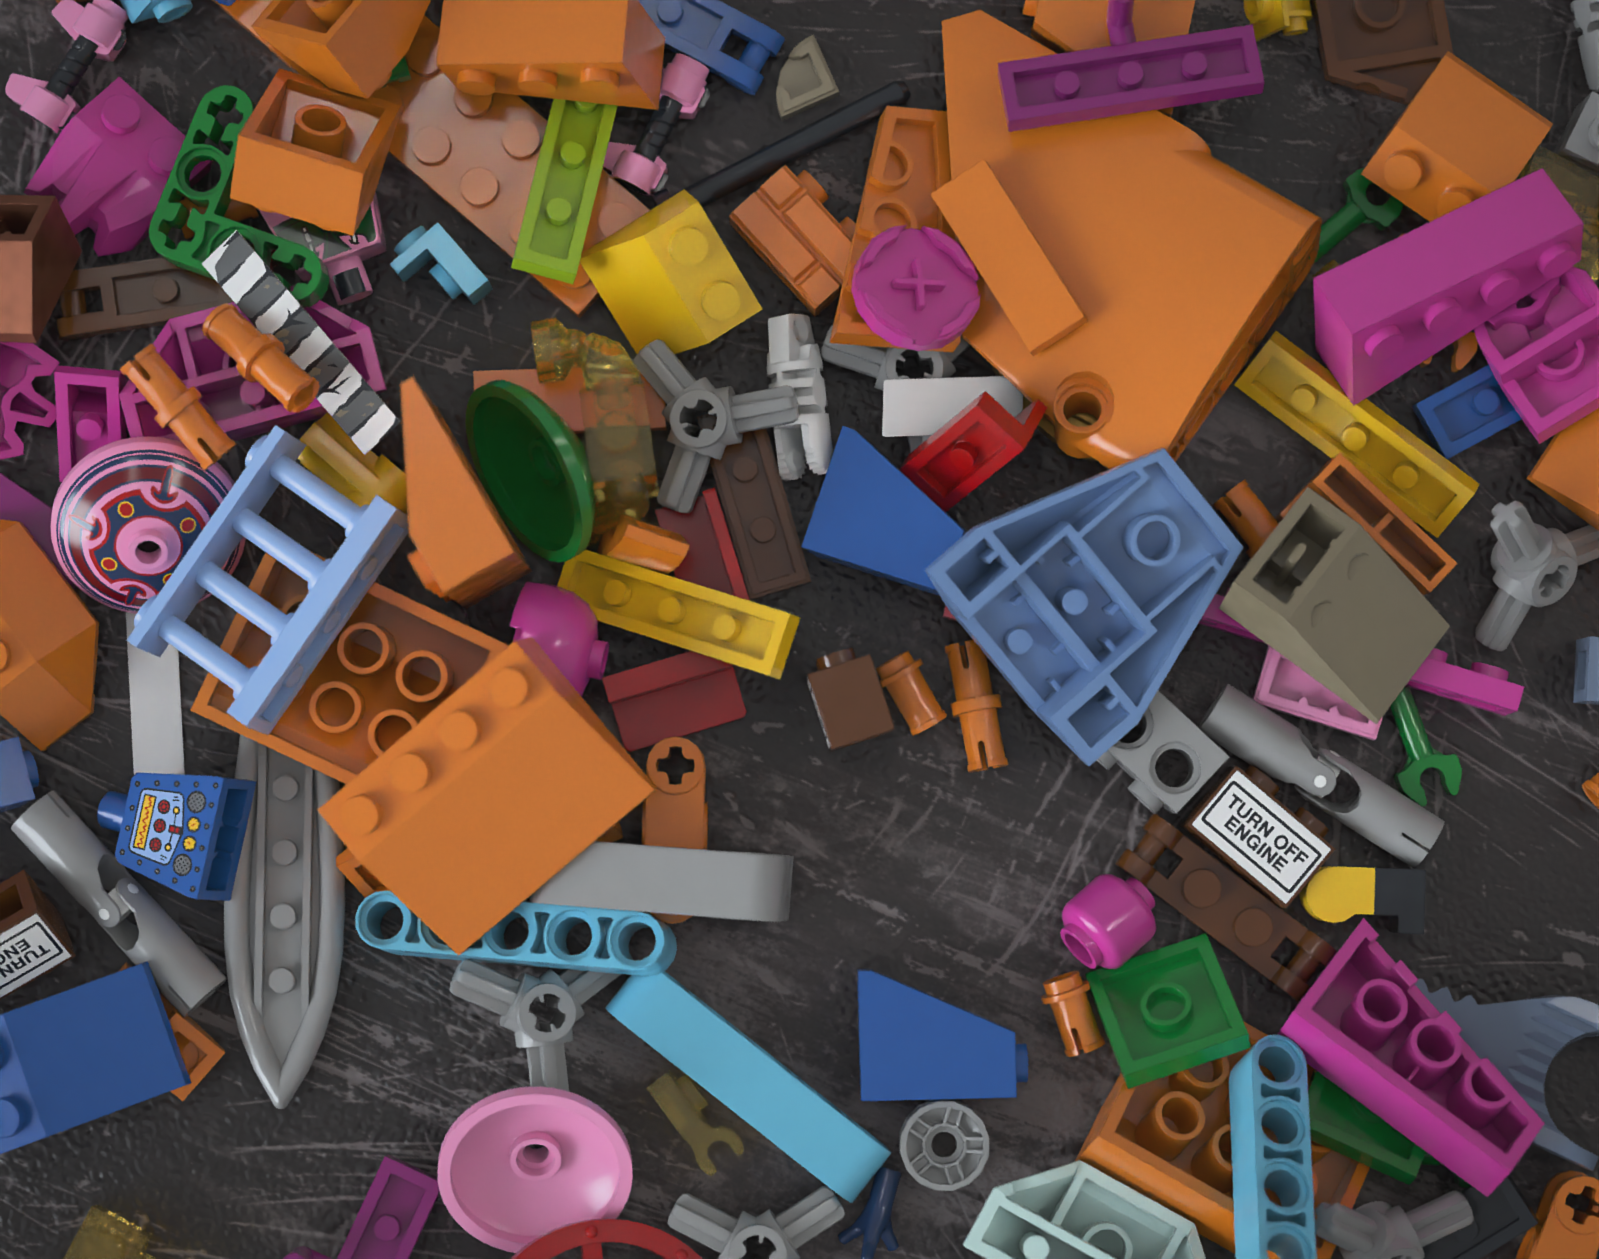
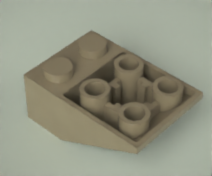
(1336, 606)

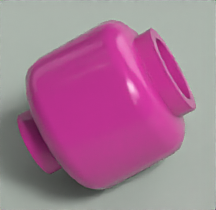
(1108, 921)

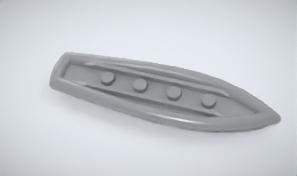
(284, 919)

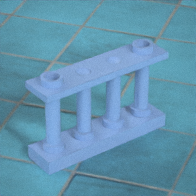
(300, 636)

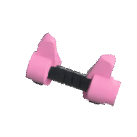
(98, 35)
(680, 97)

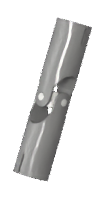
(1287, 755)
(89, 867)

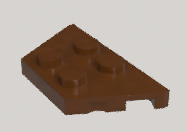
(1381, 44)

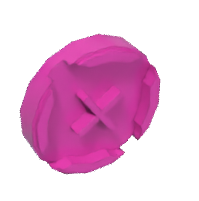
(915, 287)

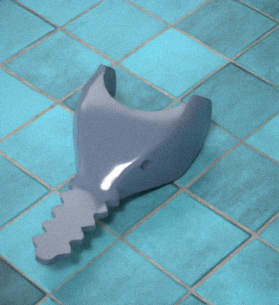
(1521, 1043)

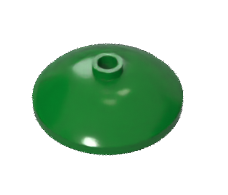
(532, 469)

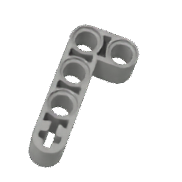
(674, 882)

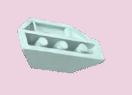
(1078, 1216)

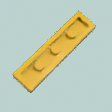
(1382, 449)
(682, 613)

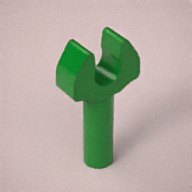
(1356, 212)
(1420, 753)

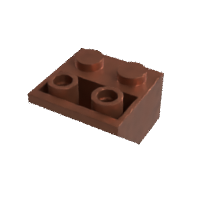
(34, 263)

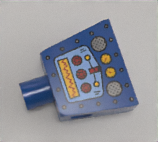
(181, 830)

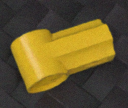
(344, 467)

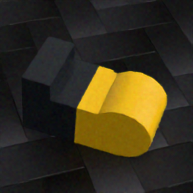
(1341, 892)

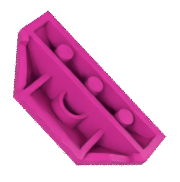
(231, 400)

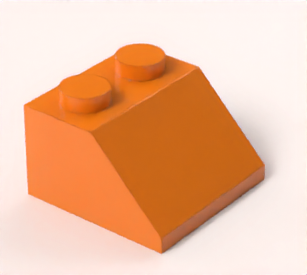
(1455, 141)
(313, 152)

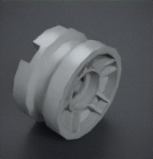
(947, 1170)

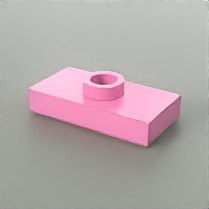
(1294, 692)

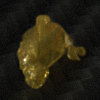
(612, 416)

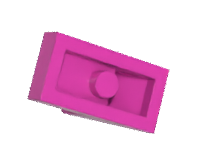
(86, 412)

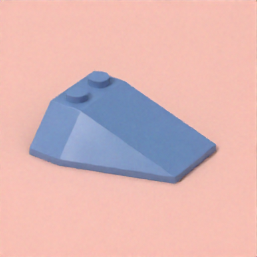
(1090, 594)

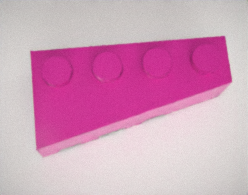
(1441, 282)
(1409, 1065)

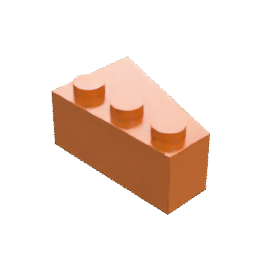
(553, 50)

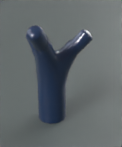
(876, 1216)

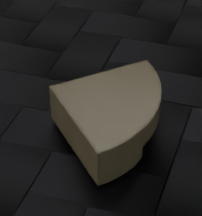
(804, 80)

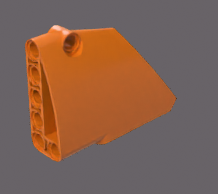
(1151, 237)

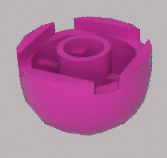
(563, 629)

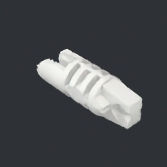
(797, 363)

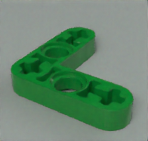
(212, 227)

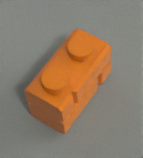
(797, 236)

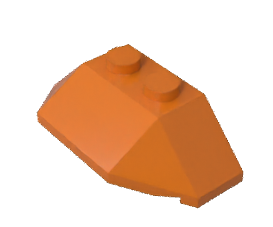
(44, 642)

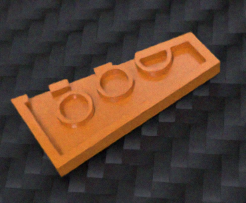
(904, 169)

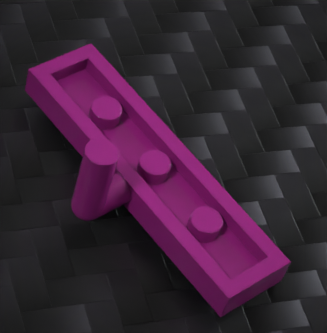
(1130, 74)
(389, 1216)

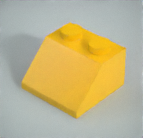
(670, 278)

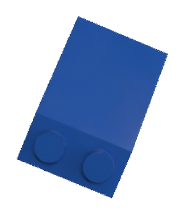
(85, 1056)

